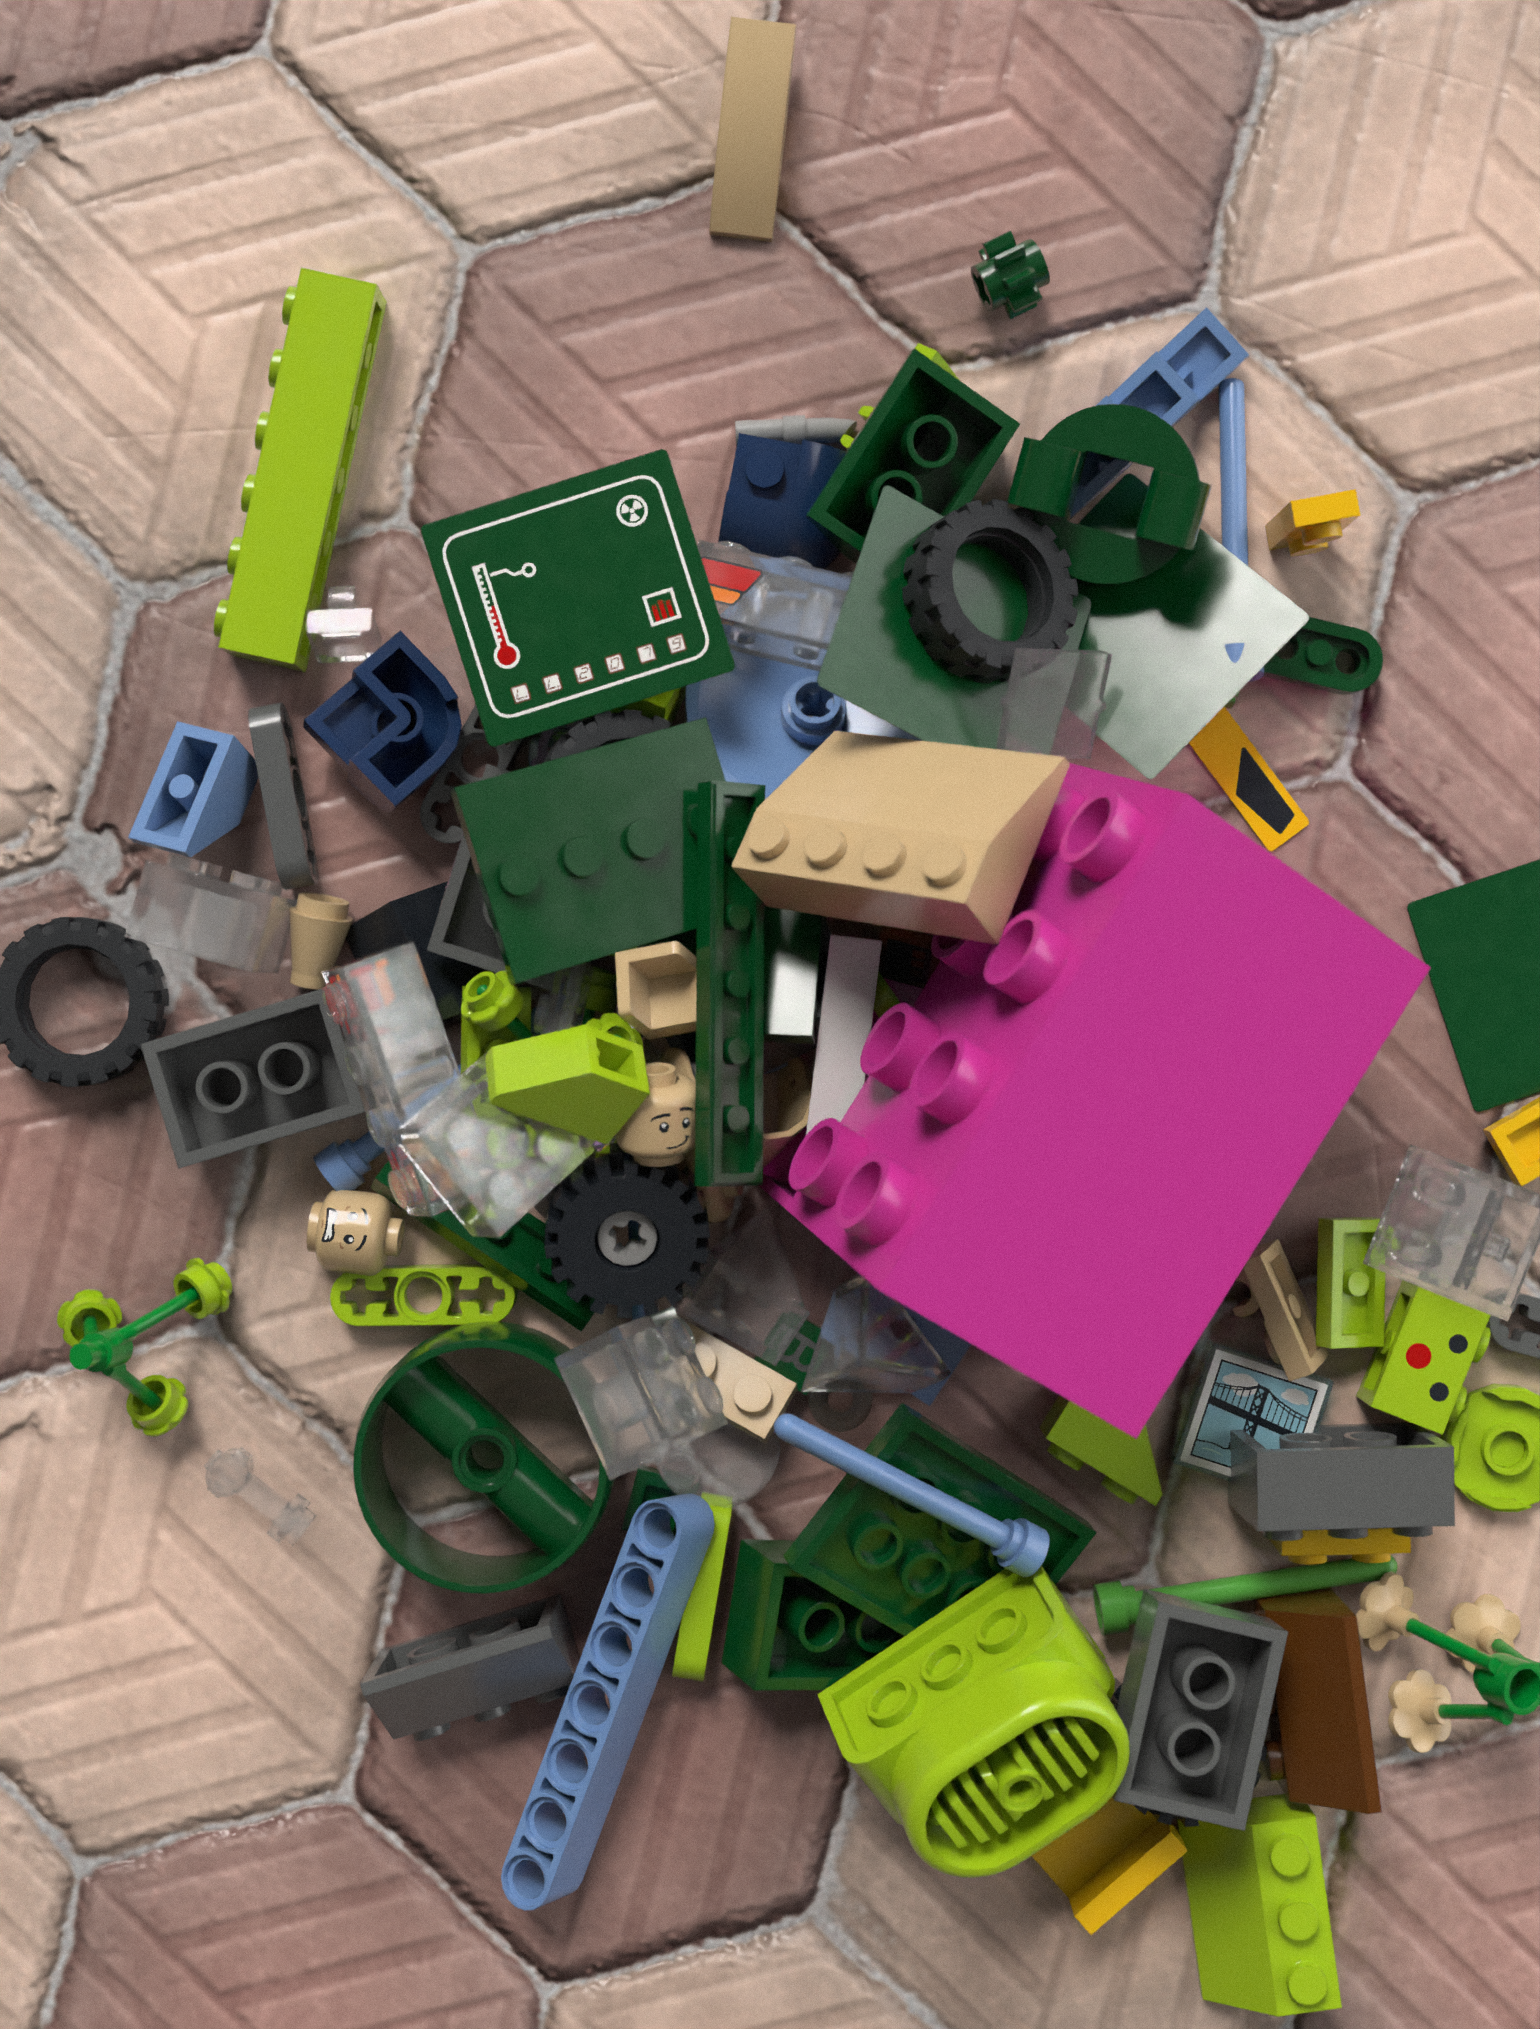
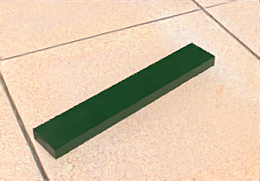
(728, 994)

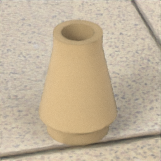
(317, 935)

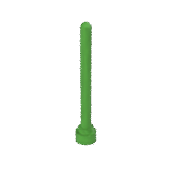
(1119, 1605)

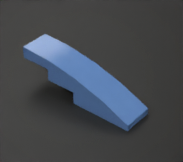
(1169, 387)

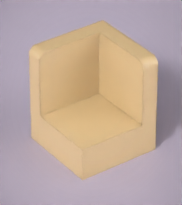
(657, 989)

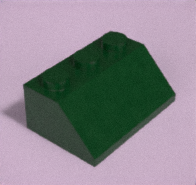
(922, 439)

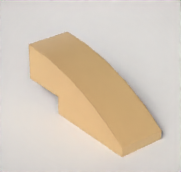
(752, 128)

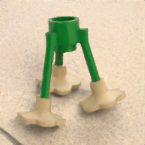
(1481, 1639)

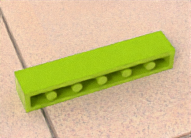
(301, 468)

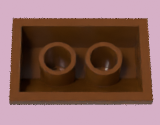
(1320, 1706)

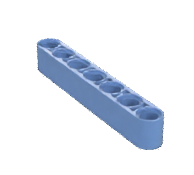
(628, 1678)

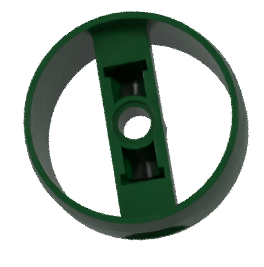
(451, 1419)

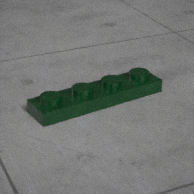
(514, 1256)

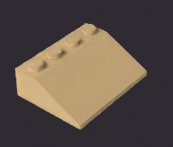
(902, 834)

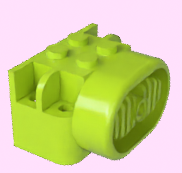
(985, 1727)

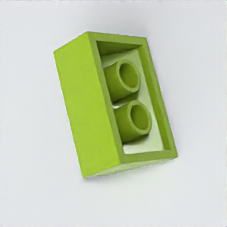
(1261, 1911)

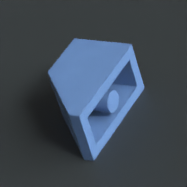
(195, 791)

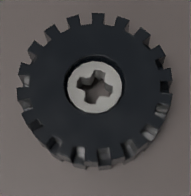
(612, 1193)

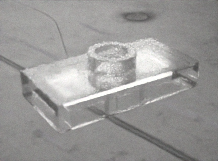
(567, 1000)

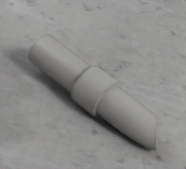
(797, 428)

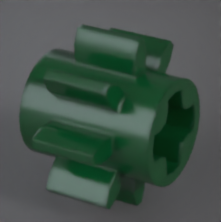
(1010, 274)

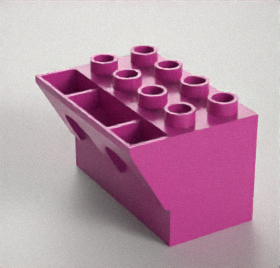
(1107, 1100)

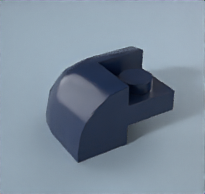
(771, 494)
(390, 723)

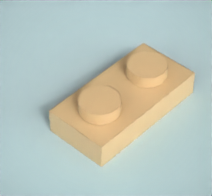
(749, 1390)

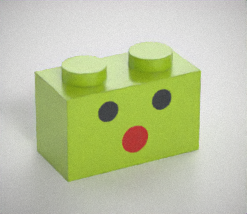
(1425, 1358)

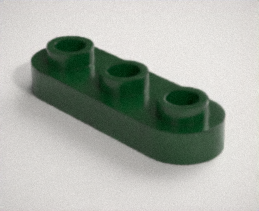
(1316, 653)

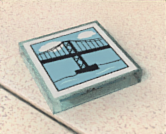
(1249, 1395)

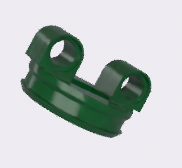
(1173, 505)

